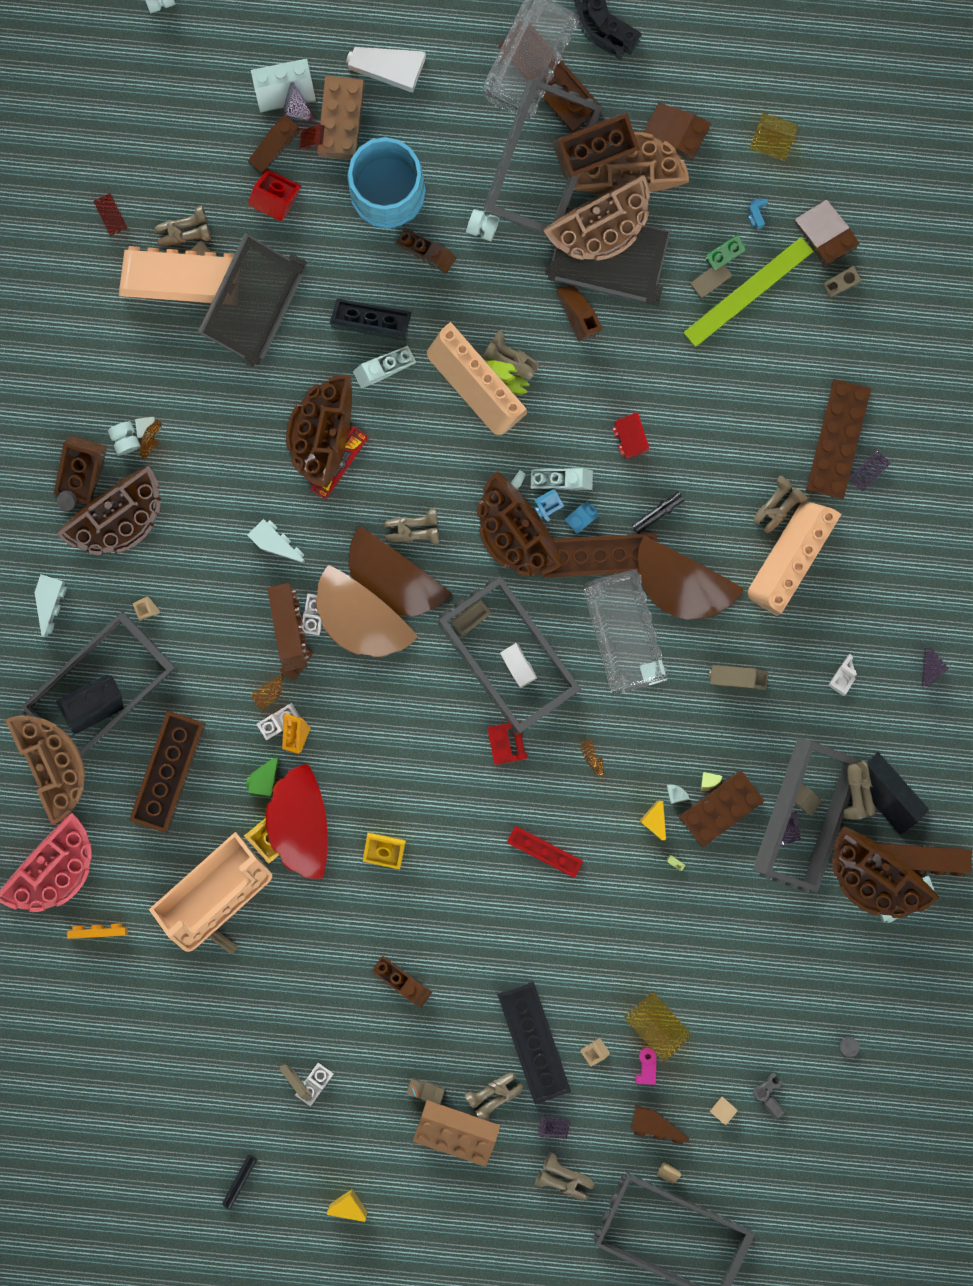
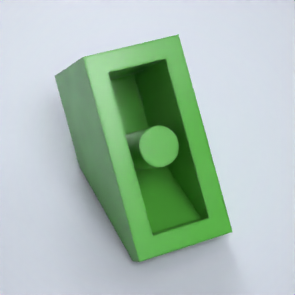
(263, 779)

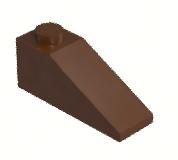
(274, 143)

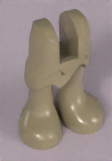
(178, 237)
(523, 363)
(779, 514)
(404, 533)
(859, 782)
(496, 1087)
(569, 1186)

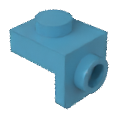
(755, 217)
(548, 504)
(582, 517)

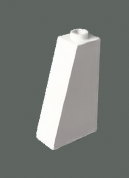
(390, 66)

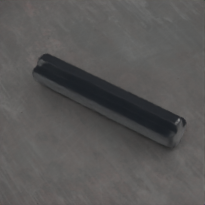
(239, 1181)

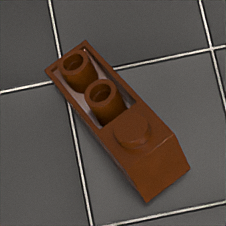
(426, 250)
(579, 312)
(402, 982)
(651, 1122)

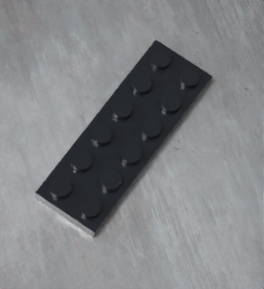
(534, 1042)

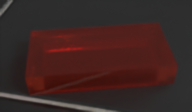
(312, 137)
(110, 214)

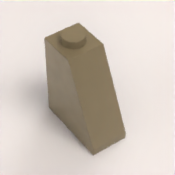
(738, 677)
(807, 800)

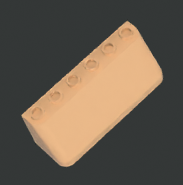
(172, 274)
(475, 381)
(792, 556)
(211, 893)

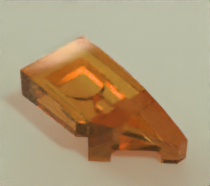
(148, 442)
(268, 693)
(589, 756)

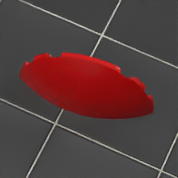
(298, 823)

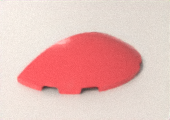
(52, 870)

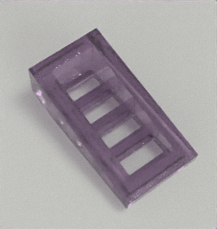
(881, 459)

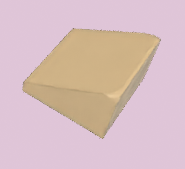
(595, 1052)
(723, 1110)
(669, 1173)

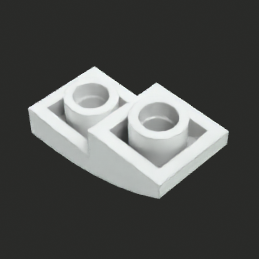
(311, 619)
(518, 665)
(274, 723)
(316, 1082)

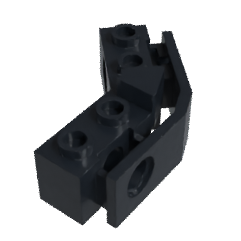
(609, 27)

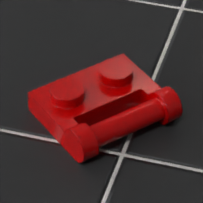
(501, 746)

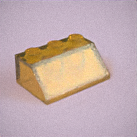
(657, 1026)

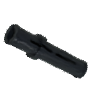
(658, 512)

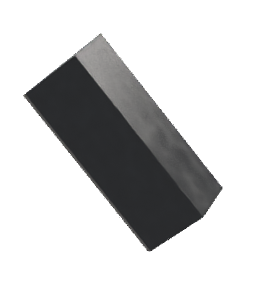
(371, 319)
(893, 796)

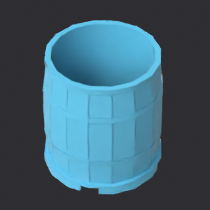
(386, 183)

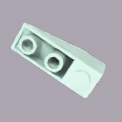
(383, 366)
(562, 479)
(270, 541)
(47, 600)

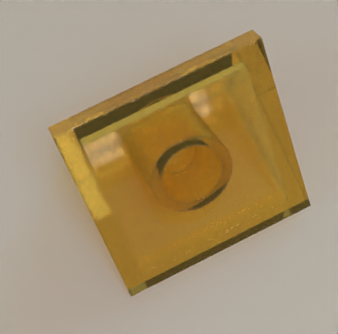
(774, 136)

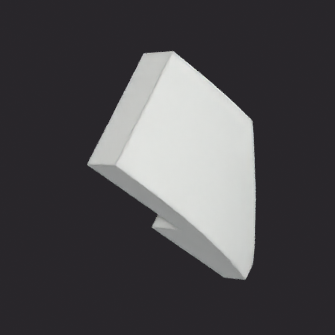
(844, 676)

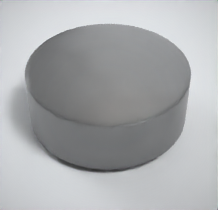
(66, 500)
(849, 1046)

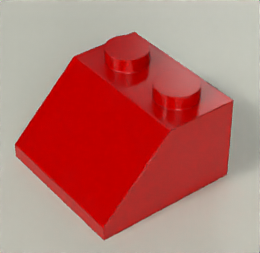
(274, 195)
(631, 436)

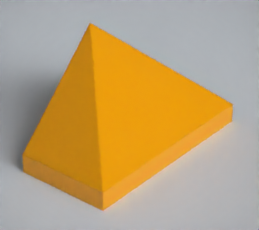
(294, 733)

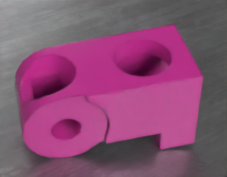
(648, 1067)

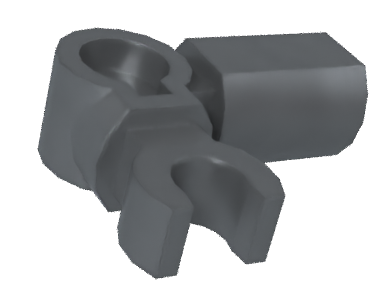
(762, 1093)

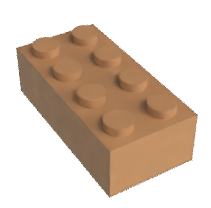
(341, 117)
(456, 1133)

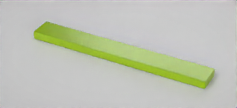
(748, 292)

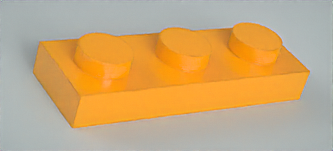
(97, 931)

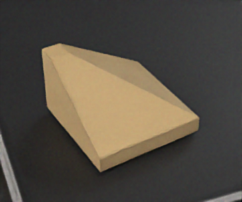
(145, 608)

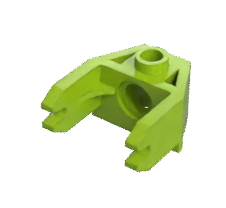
(503, 371)

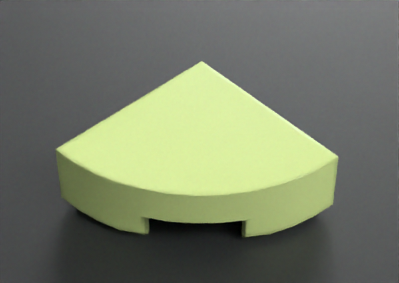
(710, 781)
(676, 863)

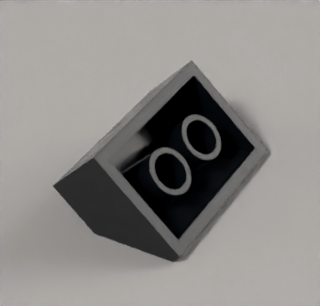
(91, 704)

